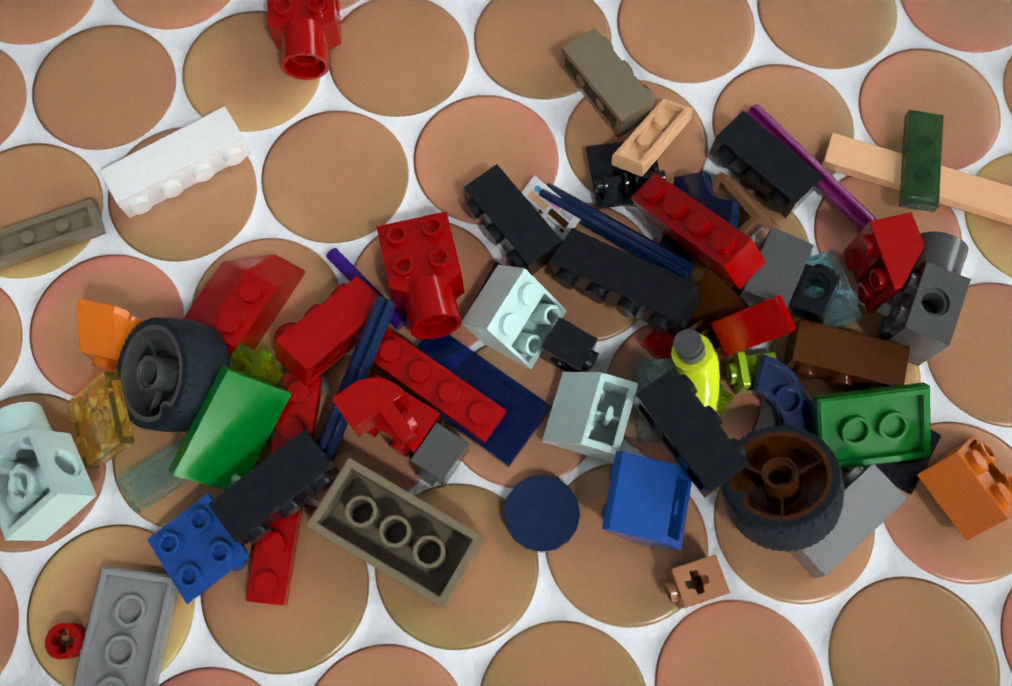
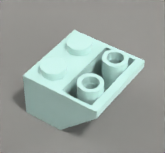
(514, 314)
(590, 414)

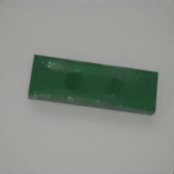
(921, 161)

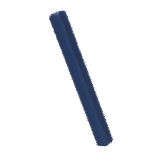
(619, 233)
(357, 370)

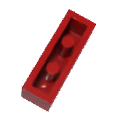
(325, 331)

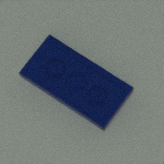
(522, 407)

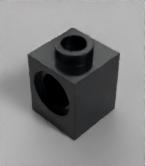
(814, 308)
(569, 348)

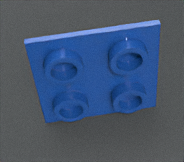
(197, 550)

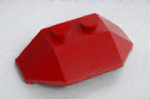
(245, 298)

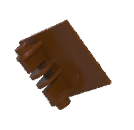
(716, 301)

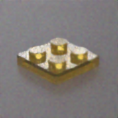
(101, 420)

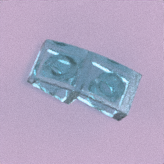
(844, 306)

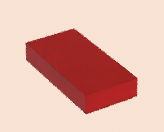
(753, 325)

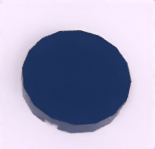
(541, 513)

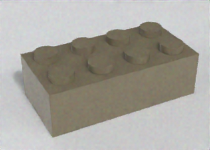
(396, 533)

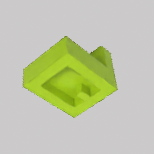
(740, 371)

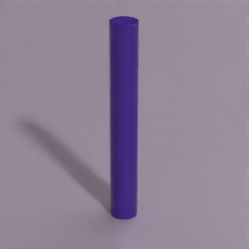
(350, 272)

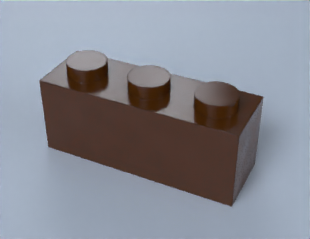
(844, 357)

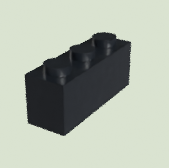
(764, 164)
(510, 220)
(691, 432)
(274, 489)

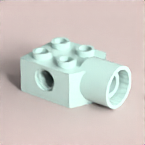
(39, 475)

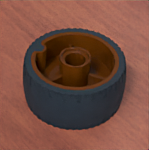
(791, 513)

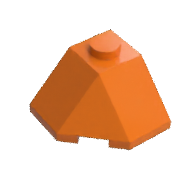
(103, 332)

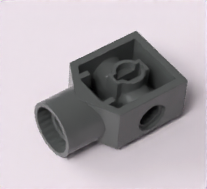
(930, 299)

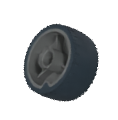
(169, 371)

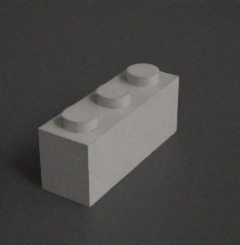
(866, 505)

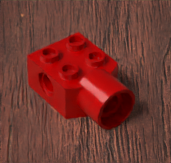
(304, 34)
(423, 273)

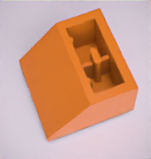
(970, 487)

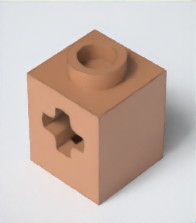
(712, 582)

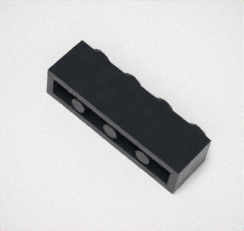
(625, 282)

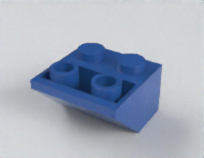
(647, 501)

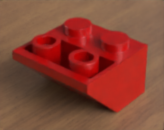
(883, 258)

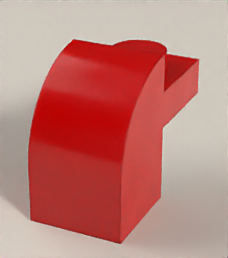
(375, 400)

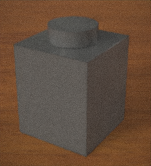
(439, 456)

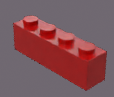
(699, 230)

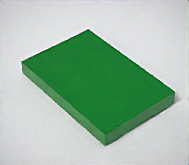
(875, 424)
(229, 429)

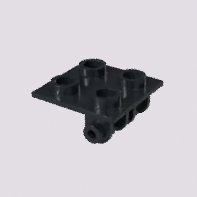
(612, 184)

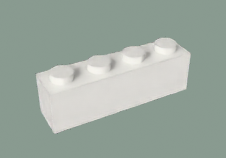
(175, 162)

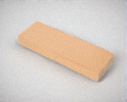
(652, 137)

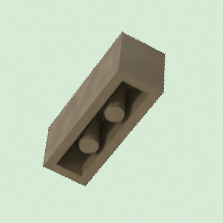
(606, 81)

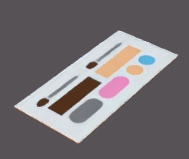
(556, 217)

